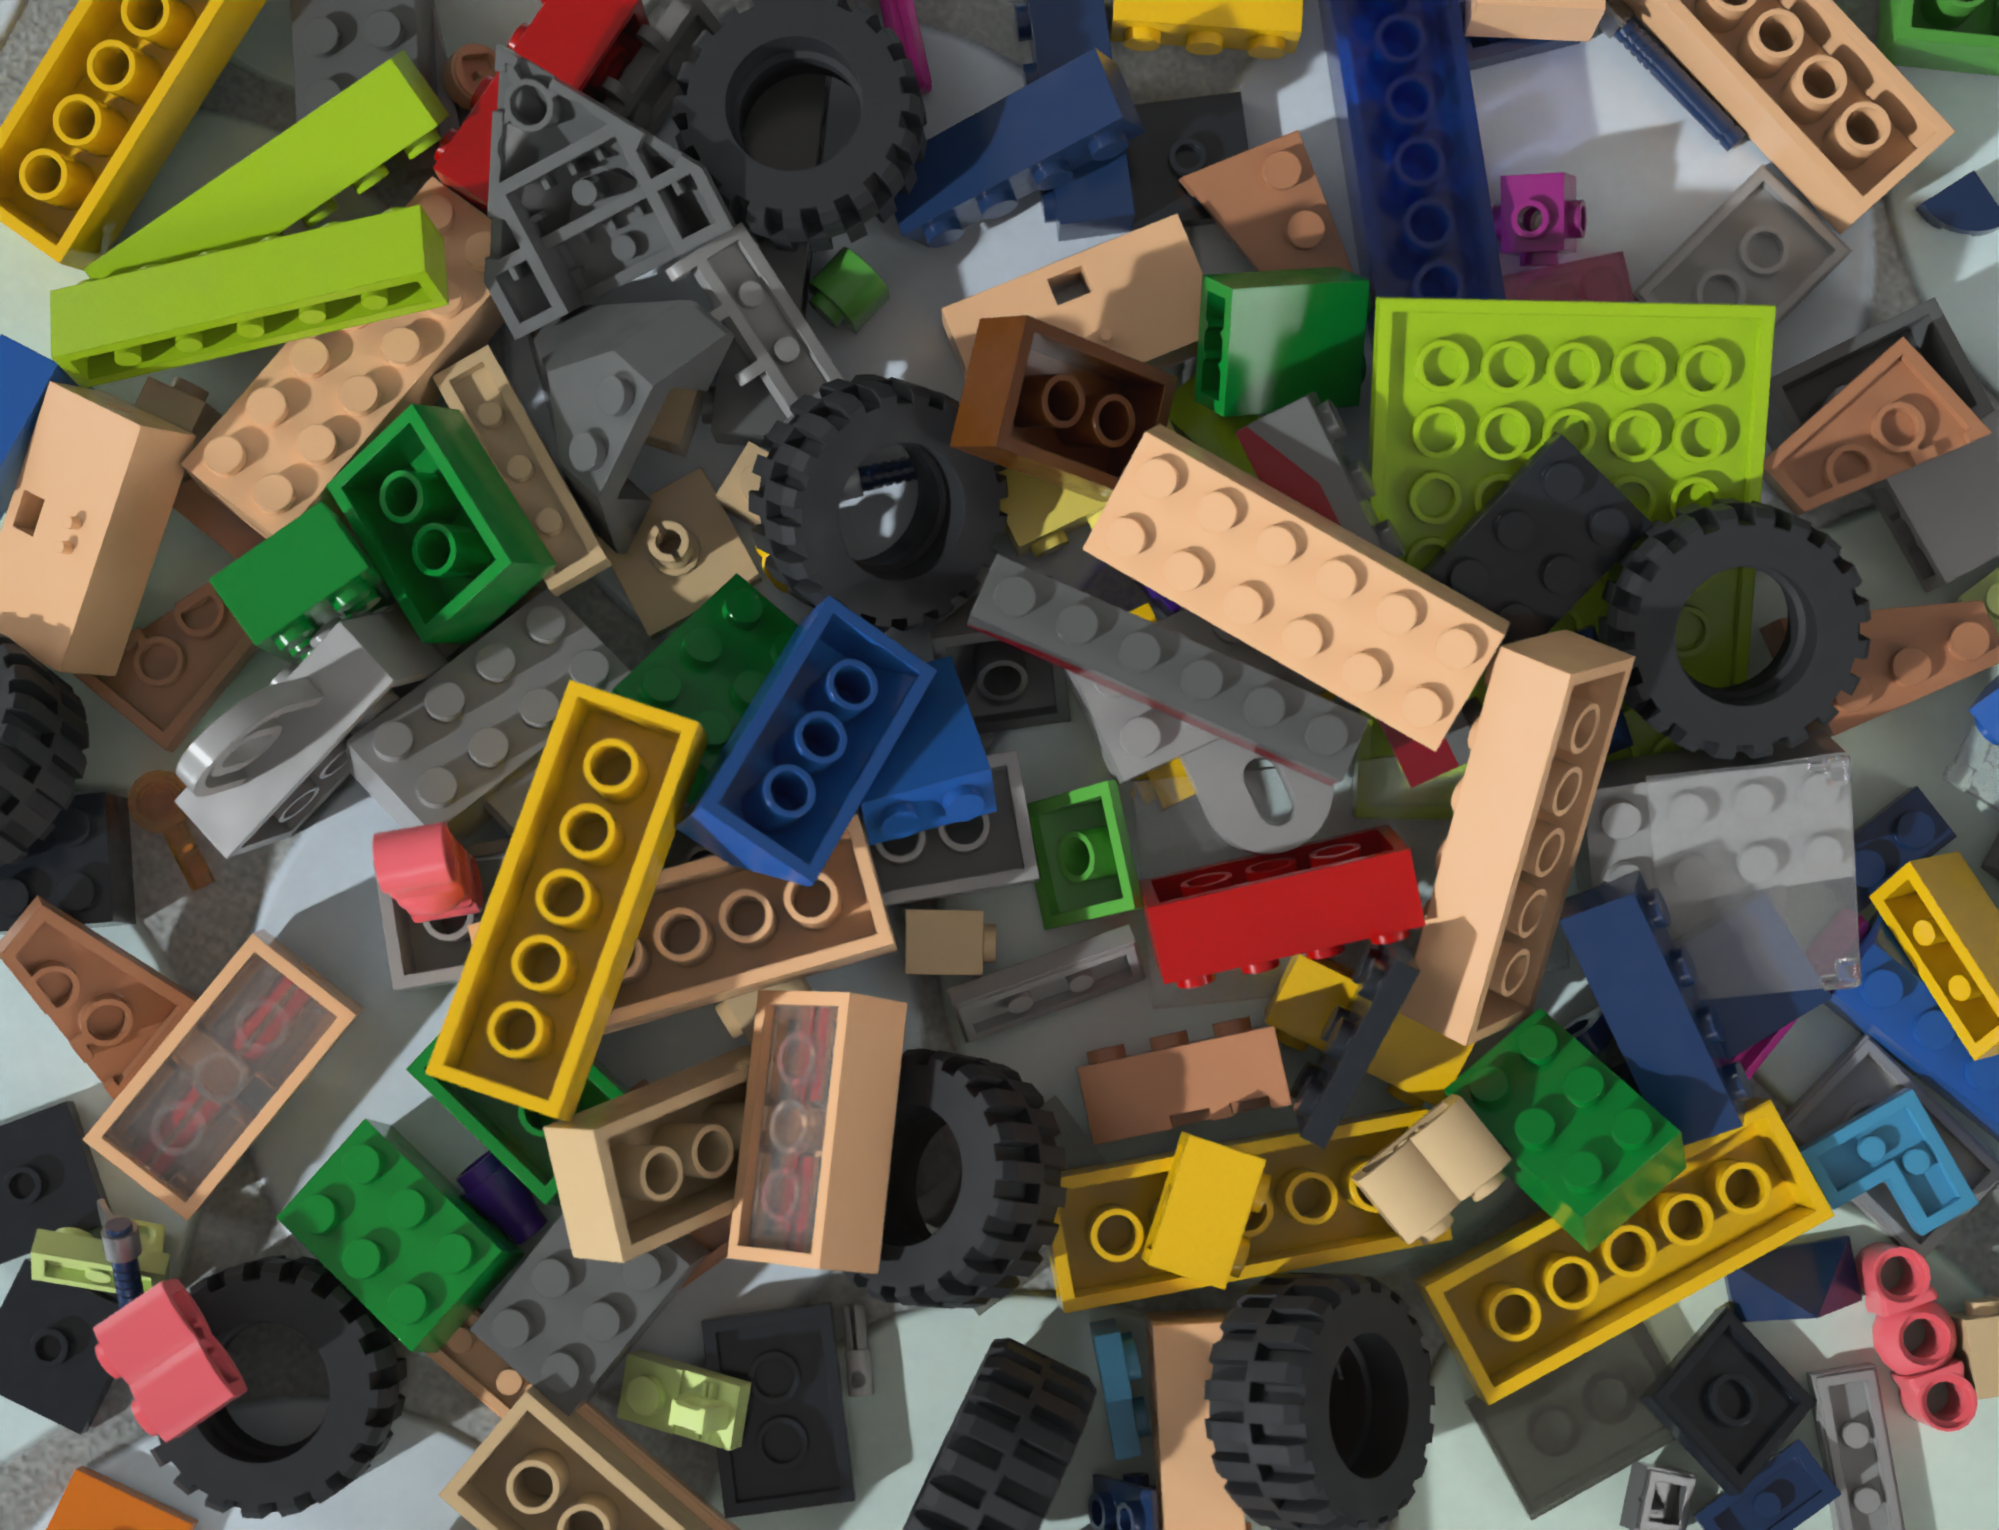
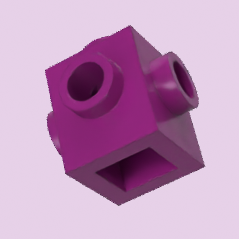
(1522, 201)

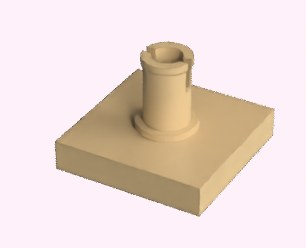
(680, 554)

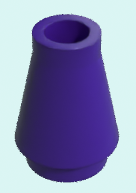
(501, 1197)

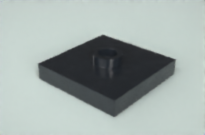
(1176, 142)
(45, 1178)
(50, 1349)
(1727, 1401)

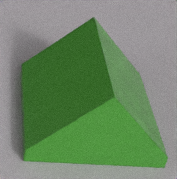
(1083, 856)

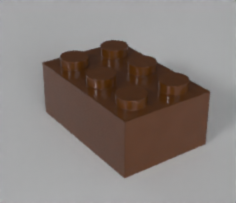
(1057, 404)

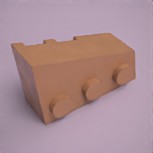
(1908, 657)
(1182, 1080)

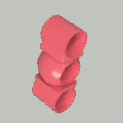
(428, 872)
(1931, 1362)

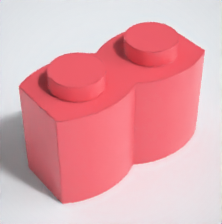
(168, 1360)

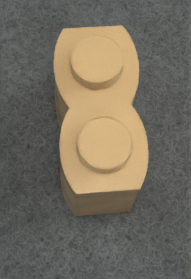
(1433, 1170)

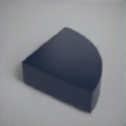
(1962, 208)

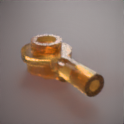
(154, 809)

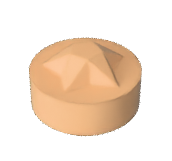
(466, 70)

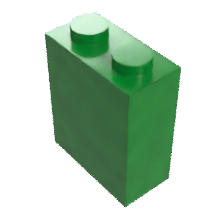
(1280, 338)

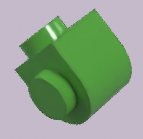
(847, 291)

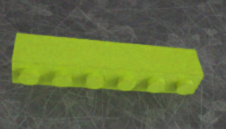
(294, 172)
(249, 297)

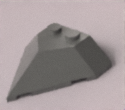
(581, 198)
(604, 387)

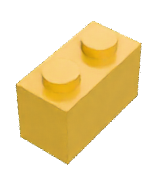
(1206, 1211)

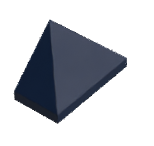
(1795, 1282)

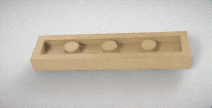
(518, 452)

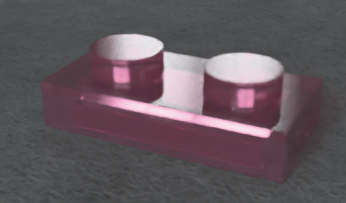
(1580, 280)

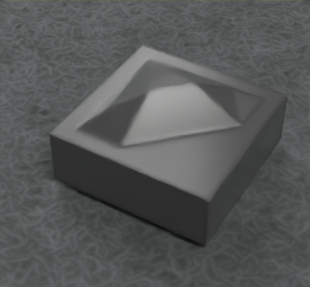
(1657, 1497)

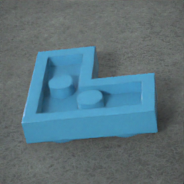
(1897, 1146)
(1117, 1366)

